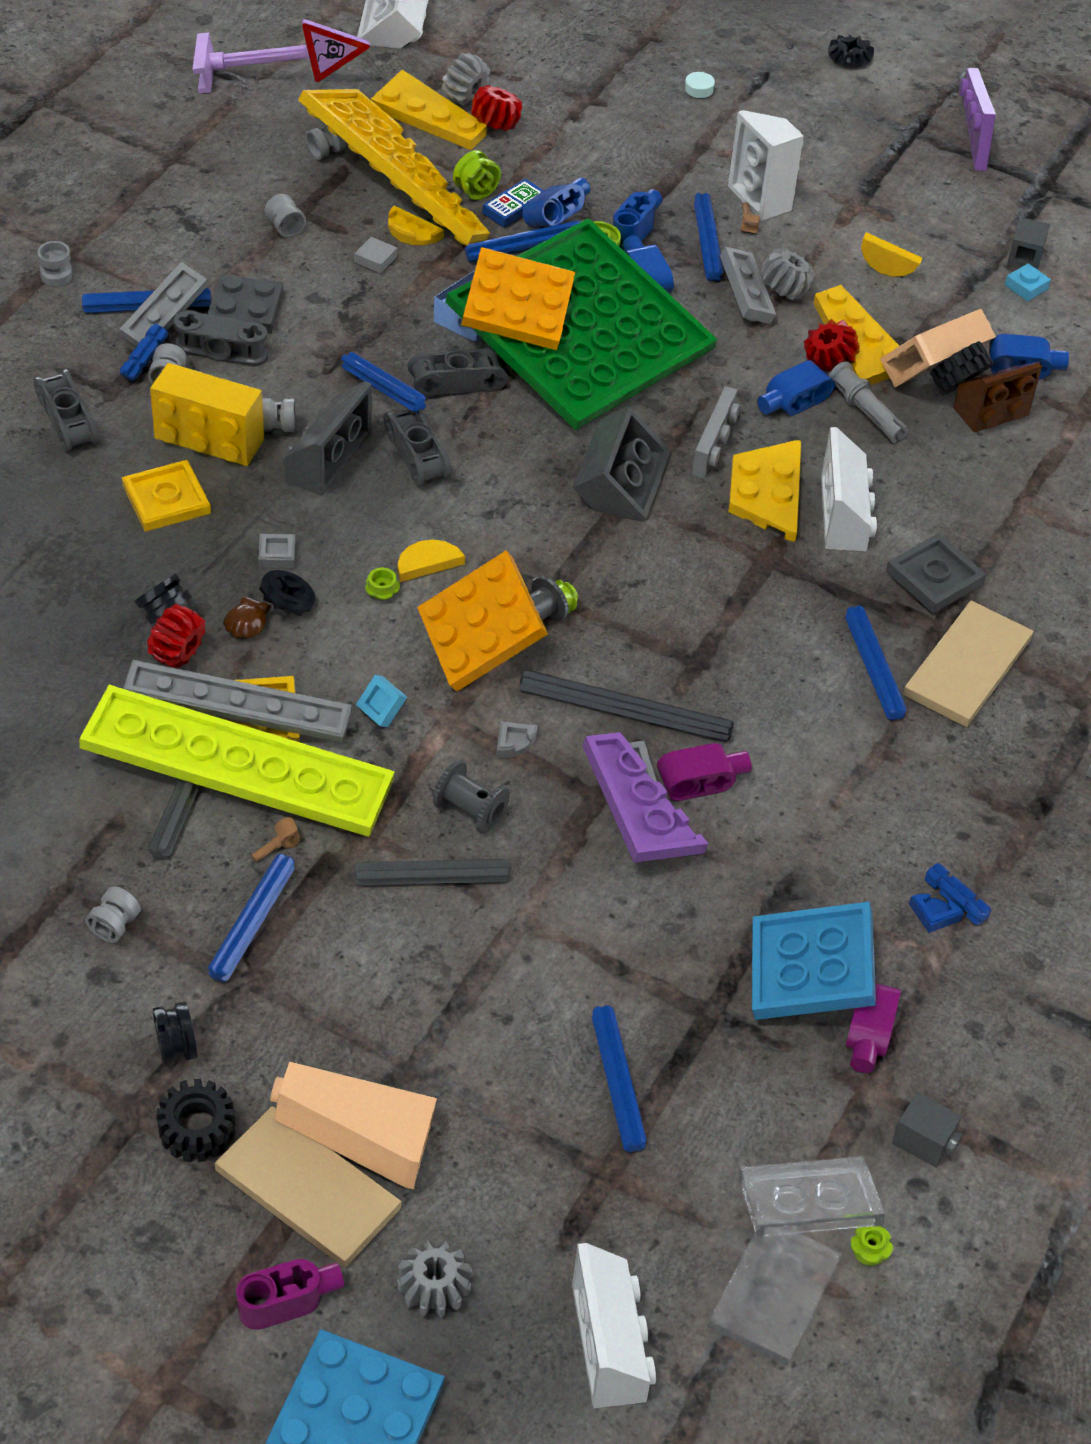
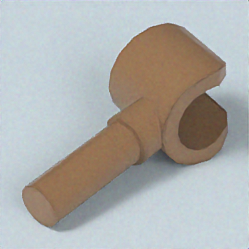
(750, 222)
(286, 836)

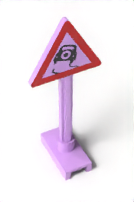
(324, 48)

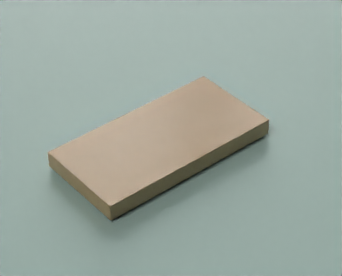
(968, 663)
(308, 1188)

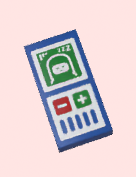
(509, 204)

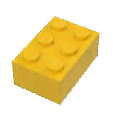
(207, 414)

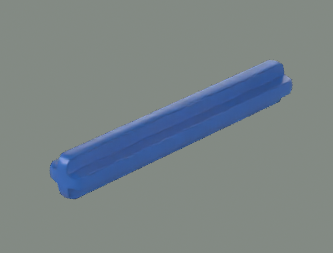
(708, 237)
(516, 242)
(130, 301)
(384, 382)
(875, 663)
(251, 918)
(618, 1079)

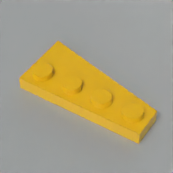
(427, 110)
(872, 338)

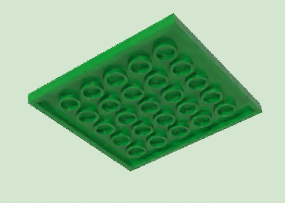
(616, 331)

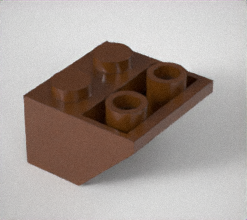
(997, 396)

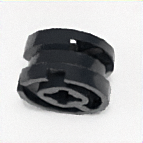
(162, 597)
(175, 1033)

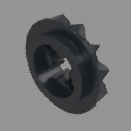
(859, 50)
(281, 585)

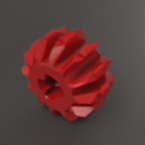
(496, 107)
(831, 345)
(176, 636)

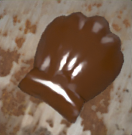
(247, 618)

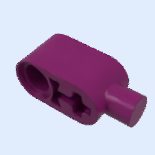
(701, 771)
(872, 1029)
(293, 1301)

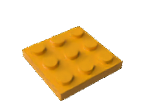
(518, 298)
(481, 621)

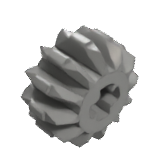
(465, 78)
(787, 273)
(434, 1264)

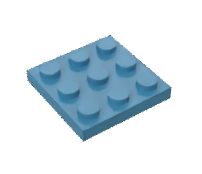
(813, 961)
(356, 1397)

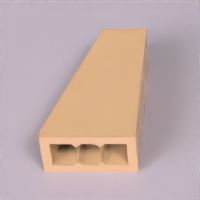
(935, 345)
(357, 1119)

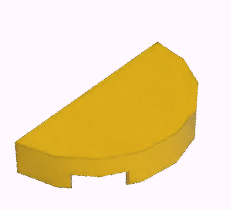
(412, 229)
(887, 257)
(428, 558)

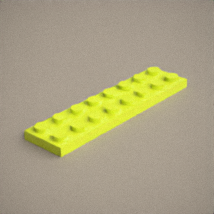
(237, 760)

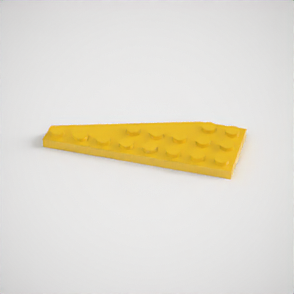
(380, 141)

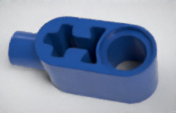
(555, 203)
(637, 214)
(650, 260)
(1016, 350)
(796, 389)

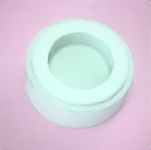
(699, 84)

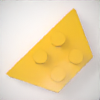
(767, 487)

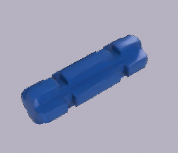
(143, 352)
(958, 893)

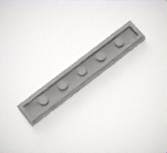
(241, 701)

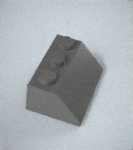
(330, 440)
(622, 466)

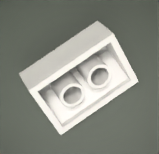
(392, 22)
(765, 163)
(846, 495)
(611, 1328)

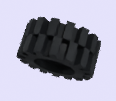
(961, 367)
(196, 1099)

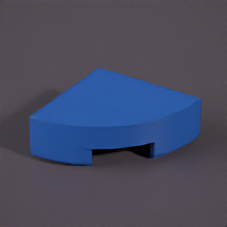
(935, 912)

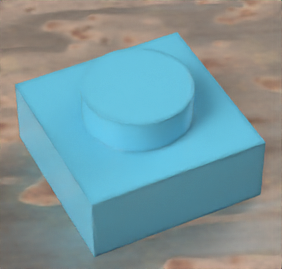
(1027, 282)
(381, 700)

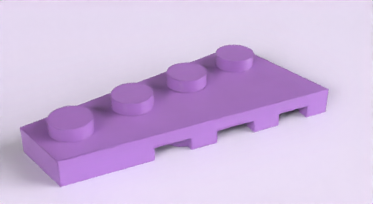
(979, 116)
(638, 803)

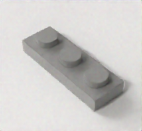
(747, 285)
(168, 300)
(716, 432)

